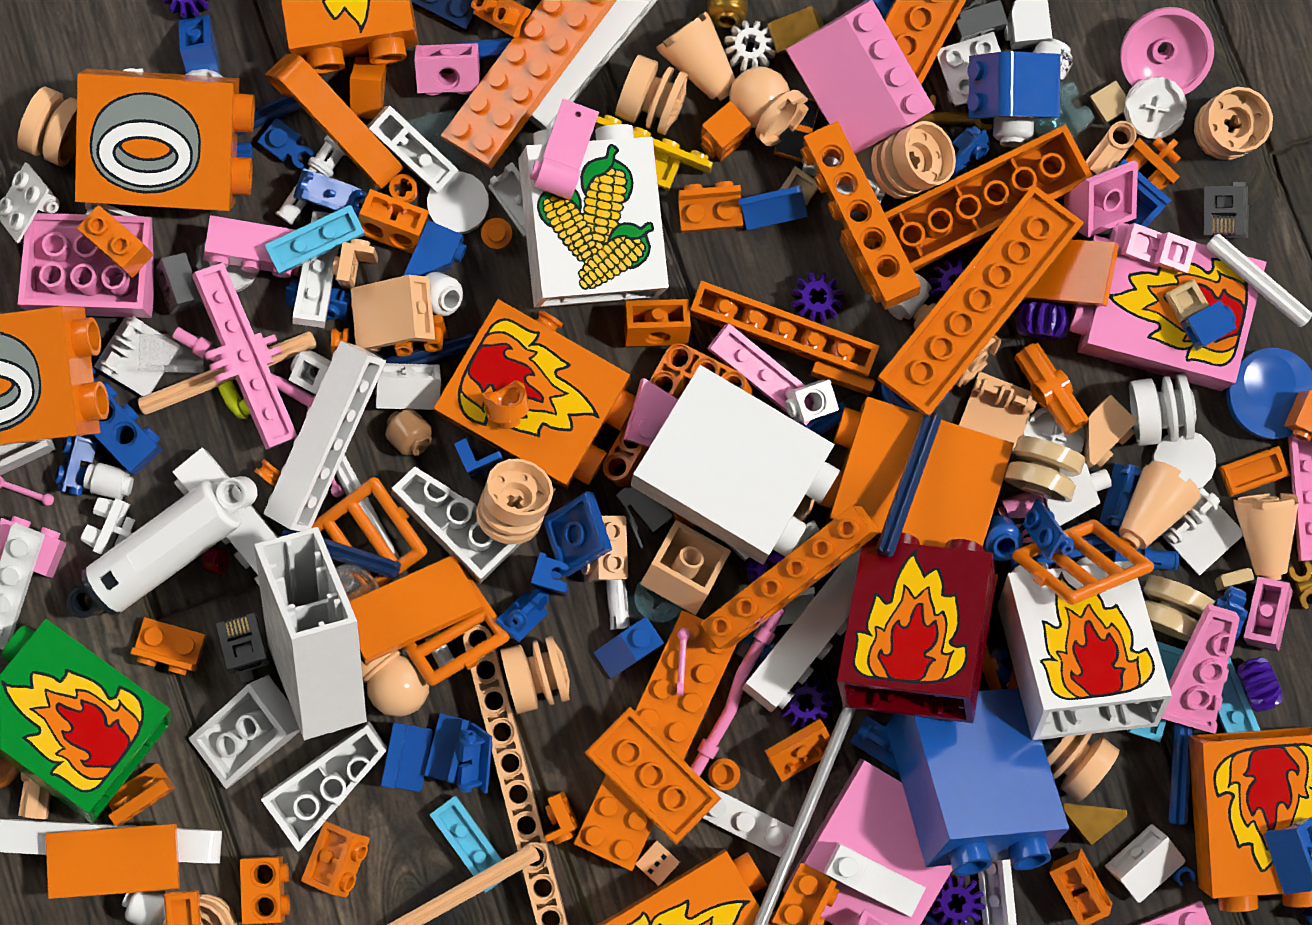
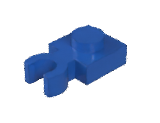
(284, 142)

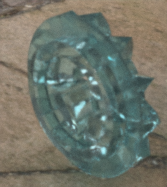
(645, 605)

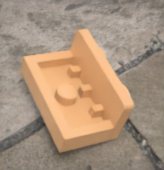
(346, 265)
(614, 563)

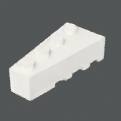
(451, 523)
(318, 788)

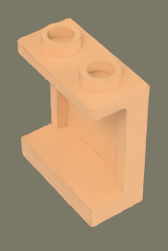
(392, 312)

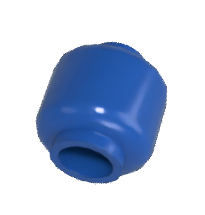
(1002, 538)

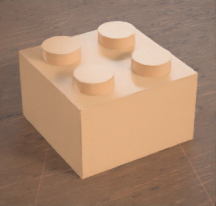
(685, 567)

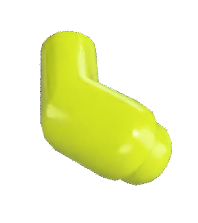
(233, 400)

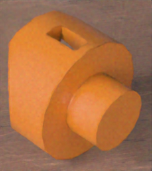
(507, 405)

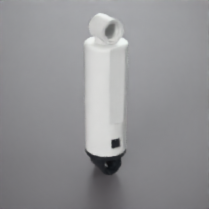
(161, 547)

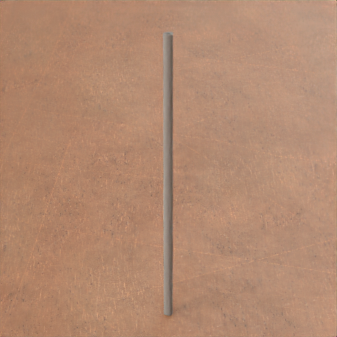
(804, 816)

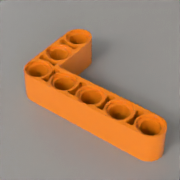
(298, 80)
(680, 377)

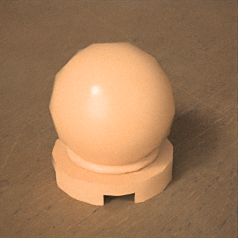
(768, 103)
(395, 684)

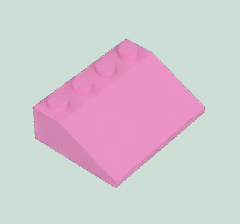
(860, 76)
(70, 271)

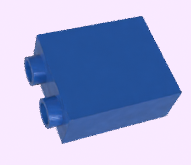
(979, 787)

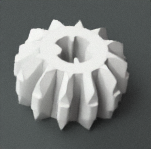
(739, 42)

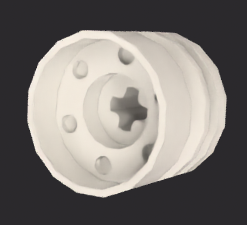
(1162, 409)

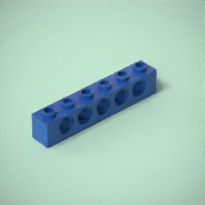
(141, 449)

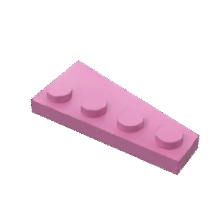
(648, 413)
(1203, 670)

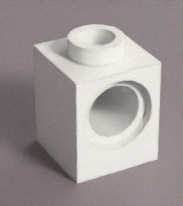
(823, 401)

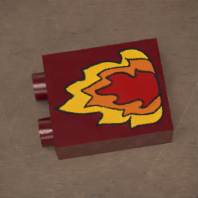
(918, 629)

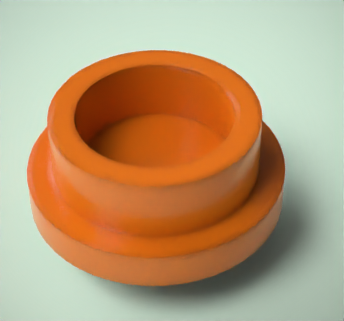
(496, 233)
(724, 774)

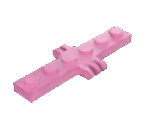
(244, 355)

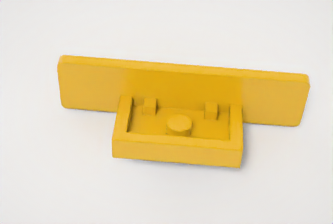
(666, 153)

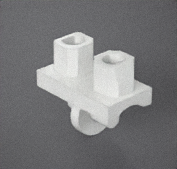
(114, 513)

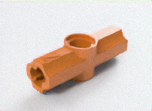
(1051, 388)

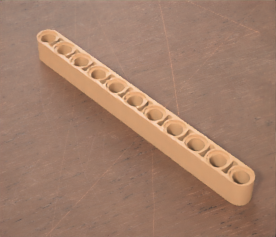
(519, 777)

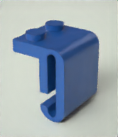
(1014, 85)

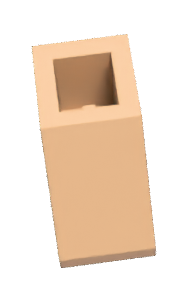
(1106, 427)

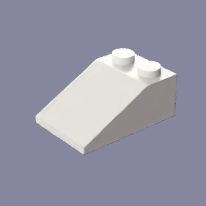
(246, 731)

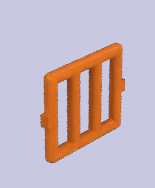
(397, 515)
(1092, 586)
(469, 658)

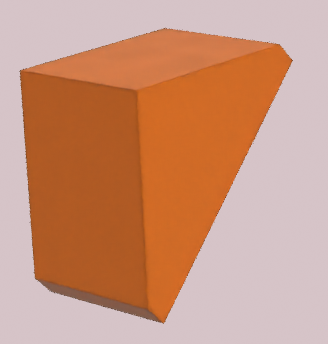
(367, 88)

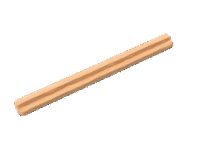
(206, 380)
(470, 887)

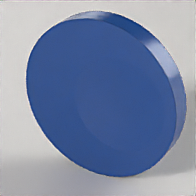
(1267, 391)

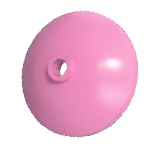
(1187, 52)

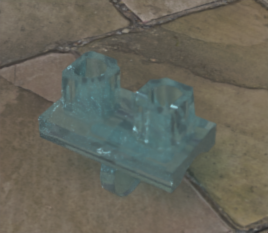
(1074, 119)

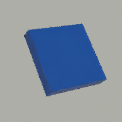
(577, 533)

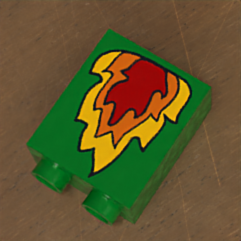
(73, 719)

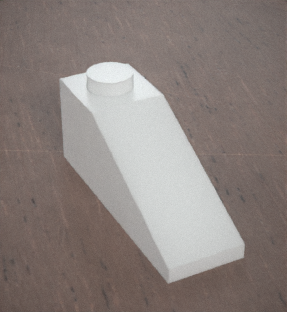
(1028, 24)
(412, 148)
(874, 879)

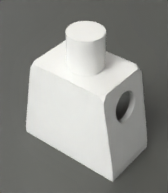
(1084, 497)

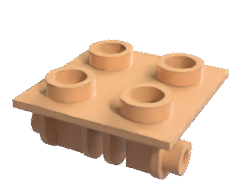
(998, 408)

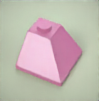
(1105, 199)

